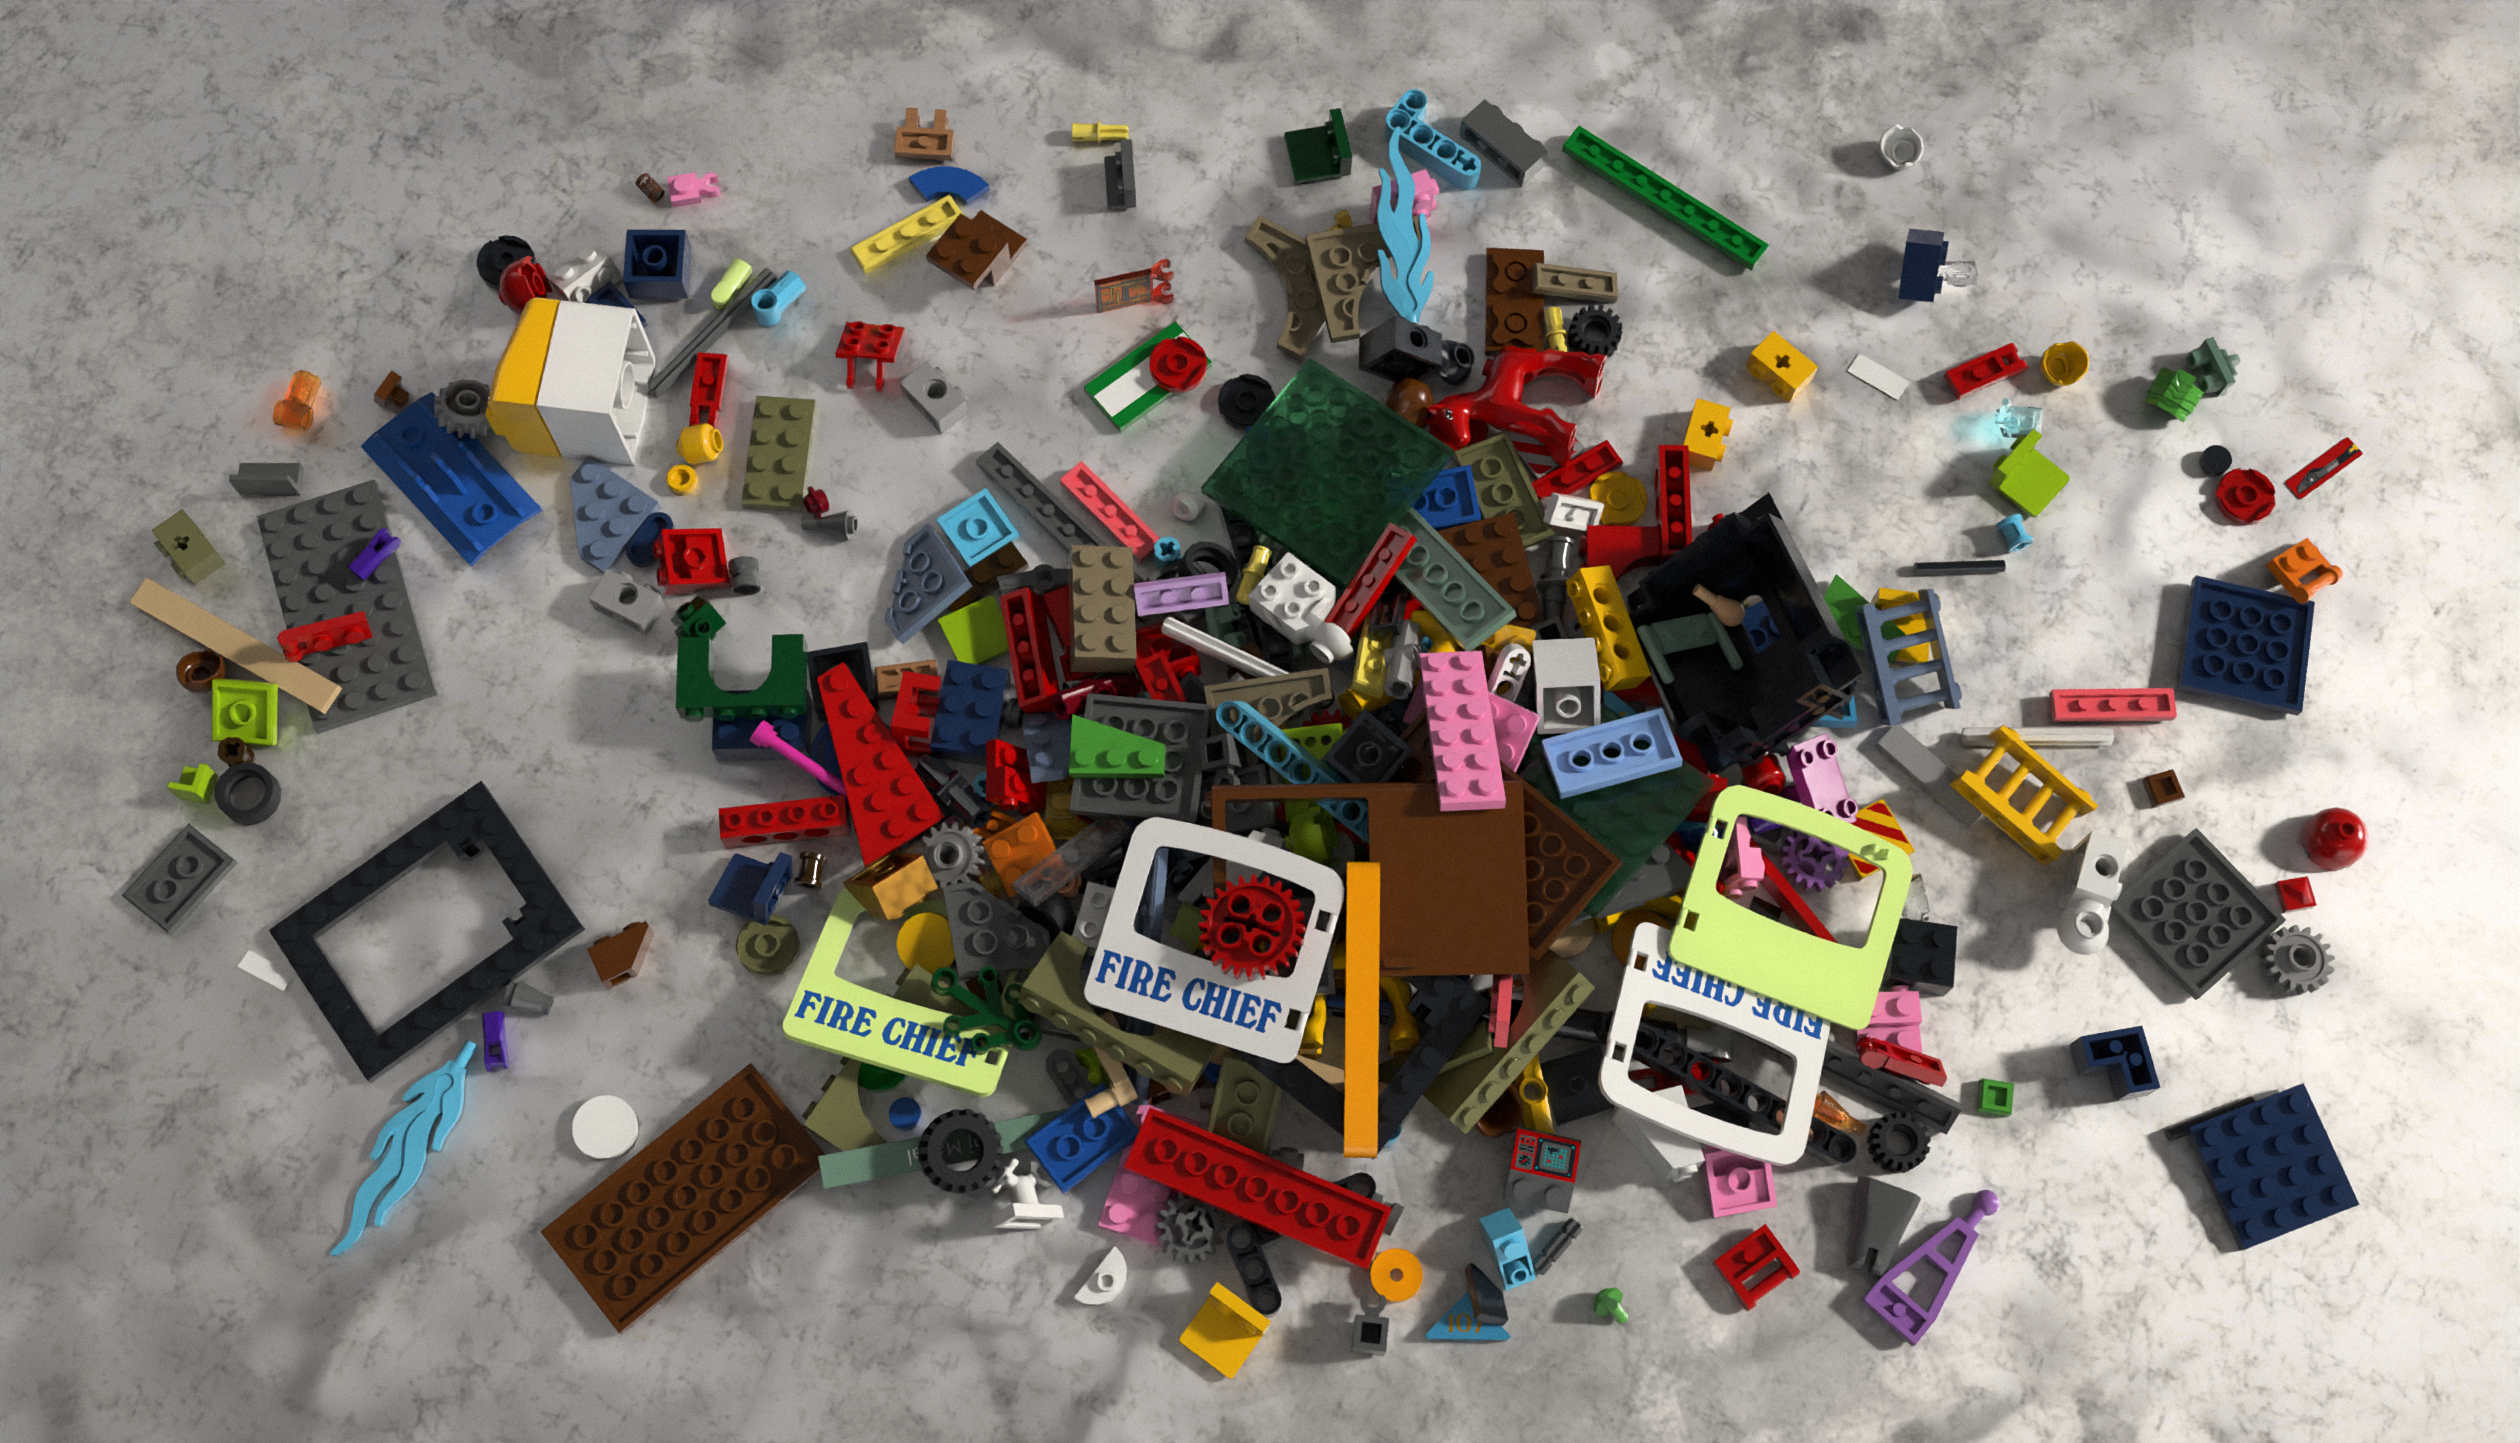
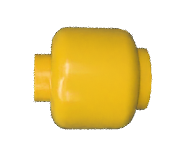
(699, 443)

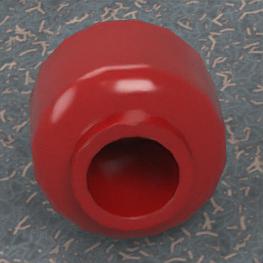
(1765, 776)

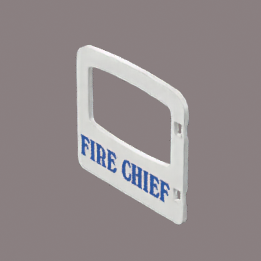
(1188, 991)
(1721, 1002)

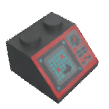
(1542, 1170)

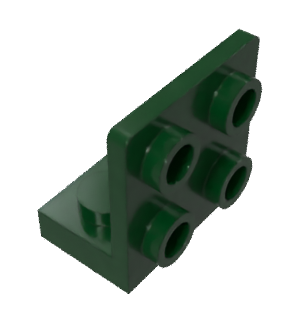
(1320, 150)

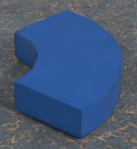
(948, 180)

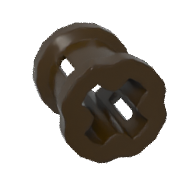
(231, 746)
(810, 871)

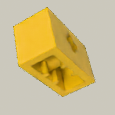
(1795, 368)
(1711, 420)

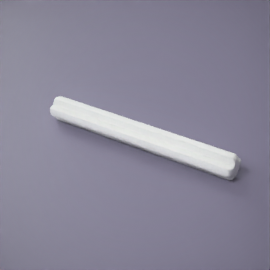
(1219, 649)
(2043, 735)

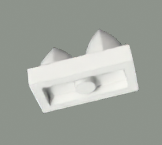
(1571, 511)

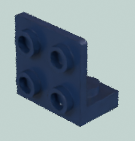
(752, 887)

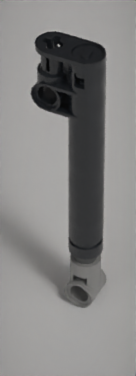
(1711, 1042)

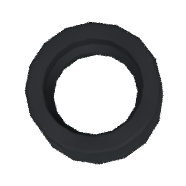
(1212, 554)
(263, 809)
(1052, 913)

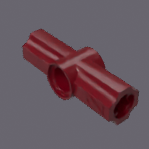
(1074, 699)

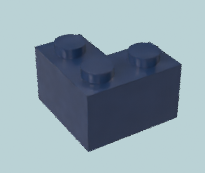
(1921, 263)
(2124, 1055)

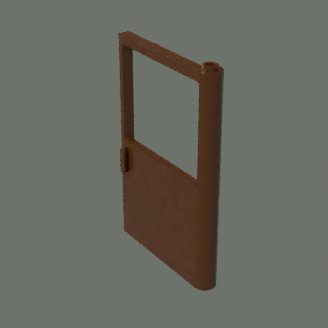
(1446, 877)

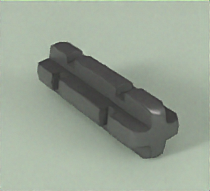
(1556, 1246)

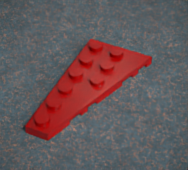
(878, 780)

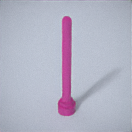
(767, 737)

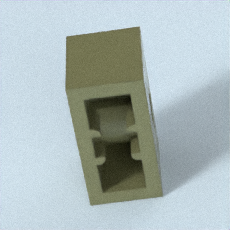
(181, 533)

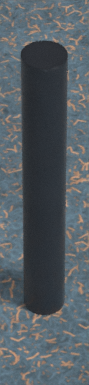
(1959, 567)
(2180, 1130)

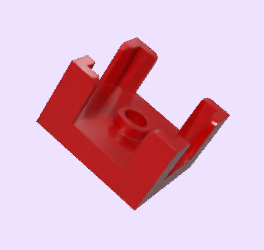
(909, 706)

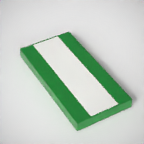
(1127, 388)

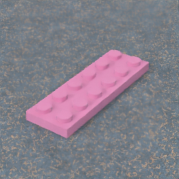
(1461, 731)

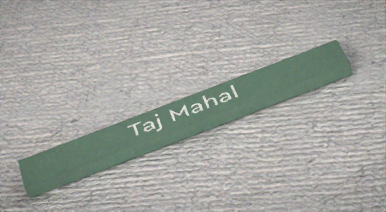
(902, 1155)

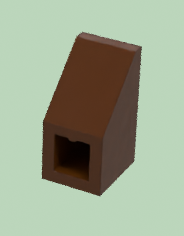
(622, 955)

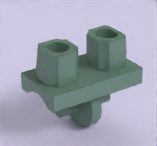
(2217, 365)
(1219, 624)

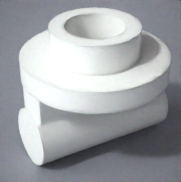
(1187, 506)

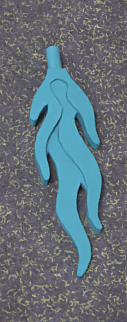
(1401, 241)
(440, 1095)

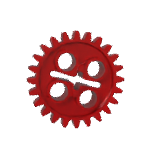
(1241, 954)

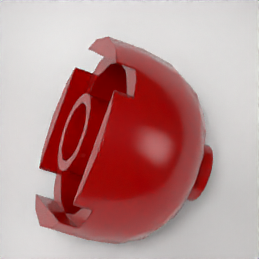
(522, 282)
(2335, 838)

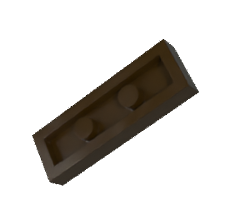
(984, 574)

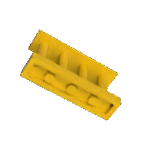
(1996, 805)

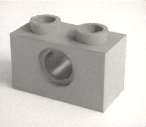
(939, 412)
(639, 613)

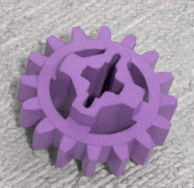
(1814, 872)

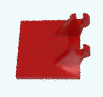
(870, 342)

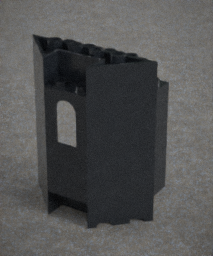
(1777, 691)

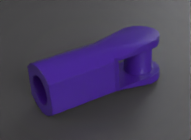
(370, 558)
(495, 1036)

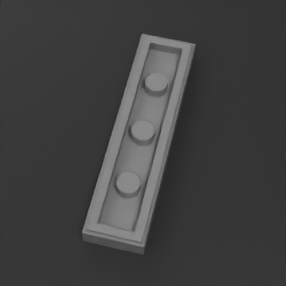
(1927, 772)

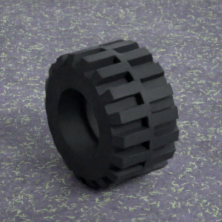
(989, 1146)

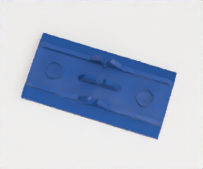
(450, 480)

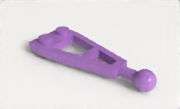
(1899, 1309)

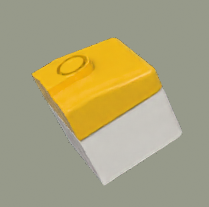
(573, 382)

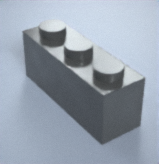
(1503, 142)

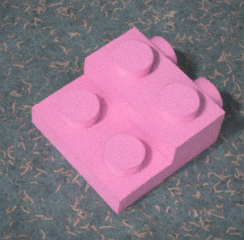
(1424, 196)
(1741, 864)
(1895, 1019)
(1736, 1183)

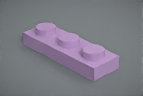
(1181, 593)

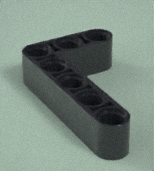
(1259, 1241)

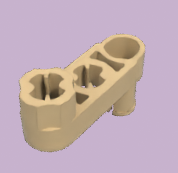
(1121, 1088)

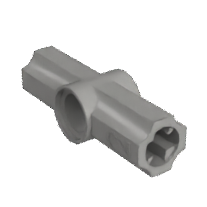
(1403, 660)

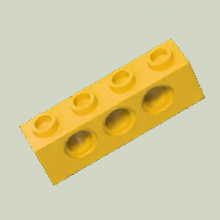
(1606, 619)

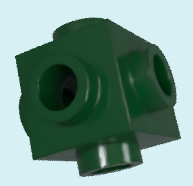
(697, 619)

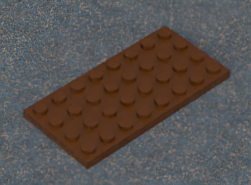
(1561, 858)
(685, 1198)

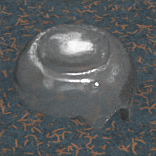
(1916, 900)

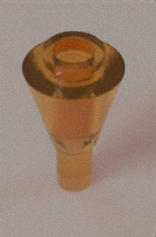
(1832, 1112)

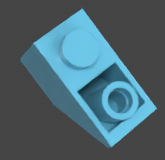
(1507, 1248)

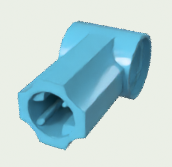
(777, 297)

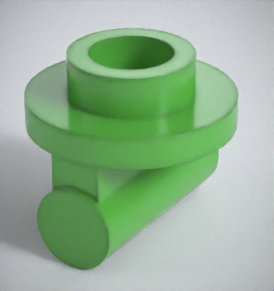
(1608, 1302)

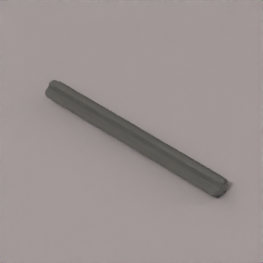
(710, 334)

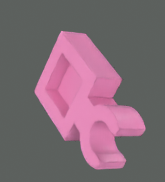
(687, 188)

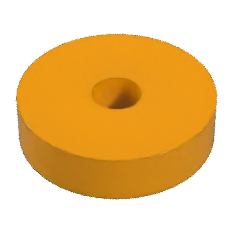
(1398, 1260)

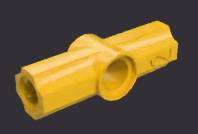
(1536, 1112)

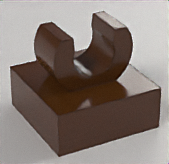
(391, 390)

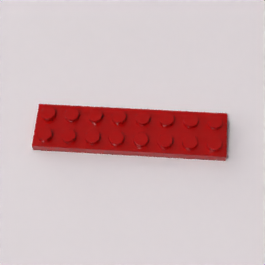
(1258, 1189)

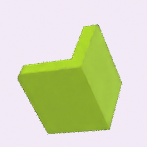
(195, 784)

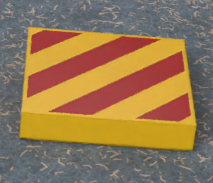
(1880, 822)

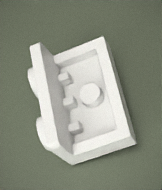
(585, 274)

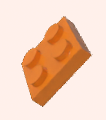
(1019, 849)

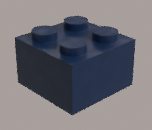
(657, 264)

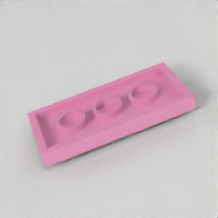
(1511, 724)
(1134, 1199)

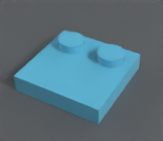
(977, 527)

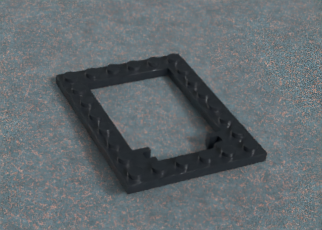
(542, 929)
(1451, 1016)

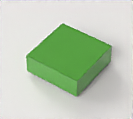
(1995, 1097)

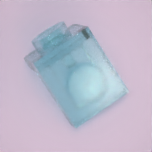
(2018, 420)

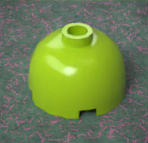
(1313, 836)

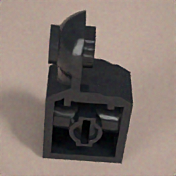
(1413, 351)

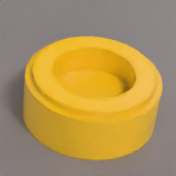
(681, 479)

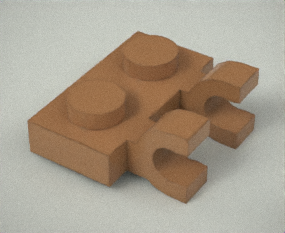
(924, 142)

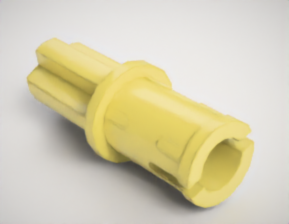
(1099, 132)
(1555, 329)
(1253, 573)

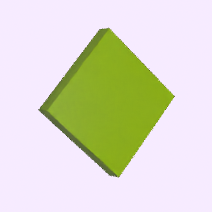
(976, 632)
(244, 711)

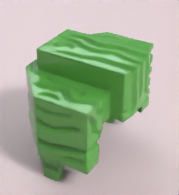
(2174, 392)

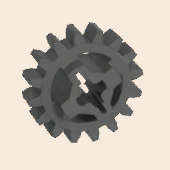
(1183, 1238)

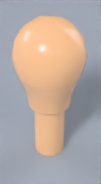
(1727, 610)

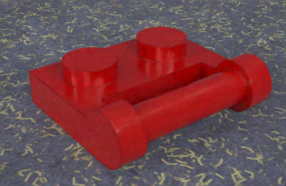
(1750, 1257)

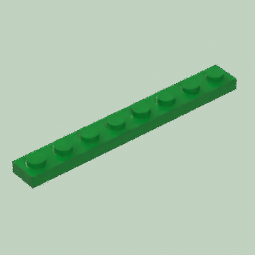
(1665, 198)

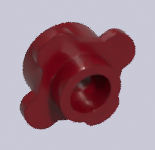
(816, 502)

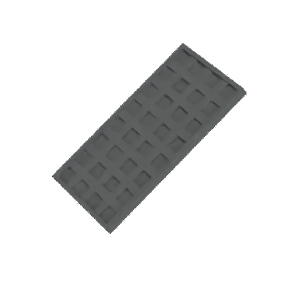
(309, 562)

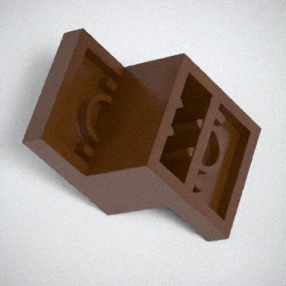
(976, 250)

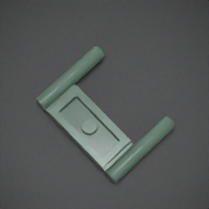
(1685, 634)

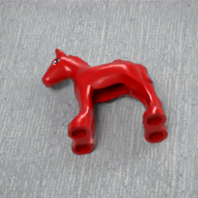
(1501, 398)

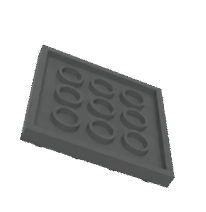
(1167, 722)
(2196, 913)

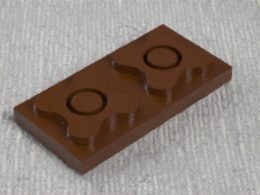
(1511, 309)

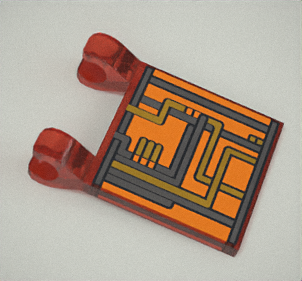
(1134, 288)

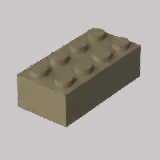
(1101, 609)

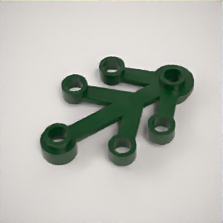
(988, 1013)

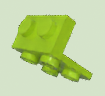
(2028, 476)

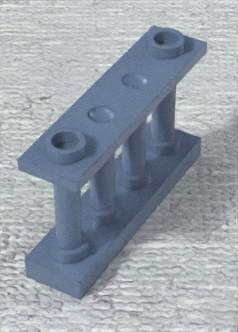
(1878, 648)

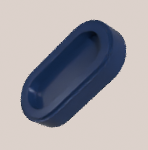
(640, 546)

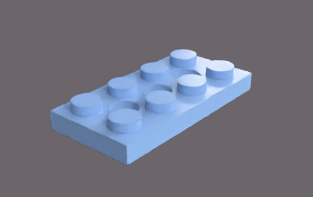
(1605, 771)

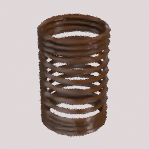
(653, 191)

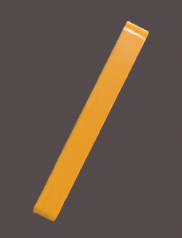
(1361, 1010)

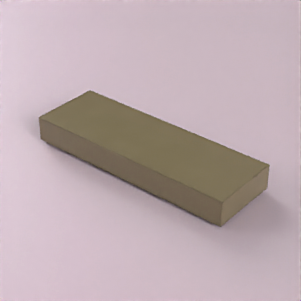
(1574, 283)

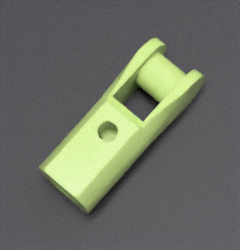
(730, 283)

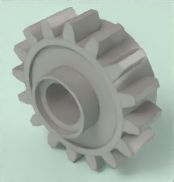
(463, 407)
(968, 854)
(2308, 949)

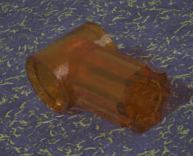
(296, 408)

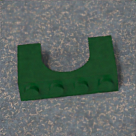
(780, 695)

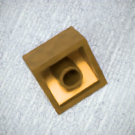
(892, 885)

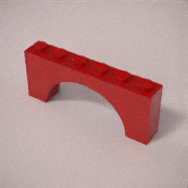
(1624, 550)

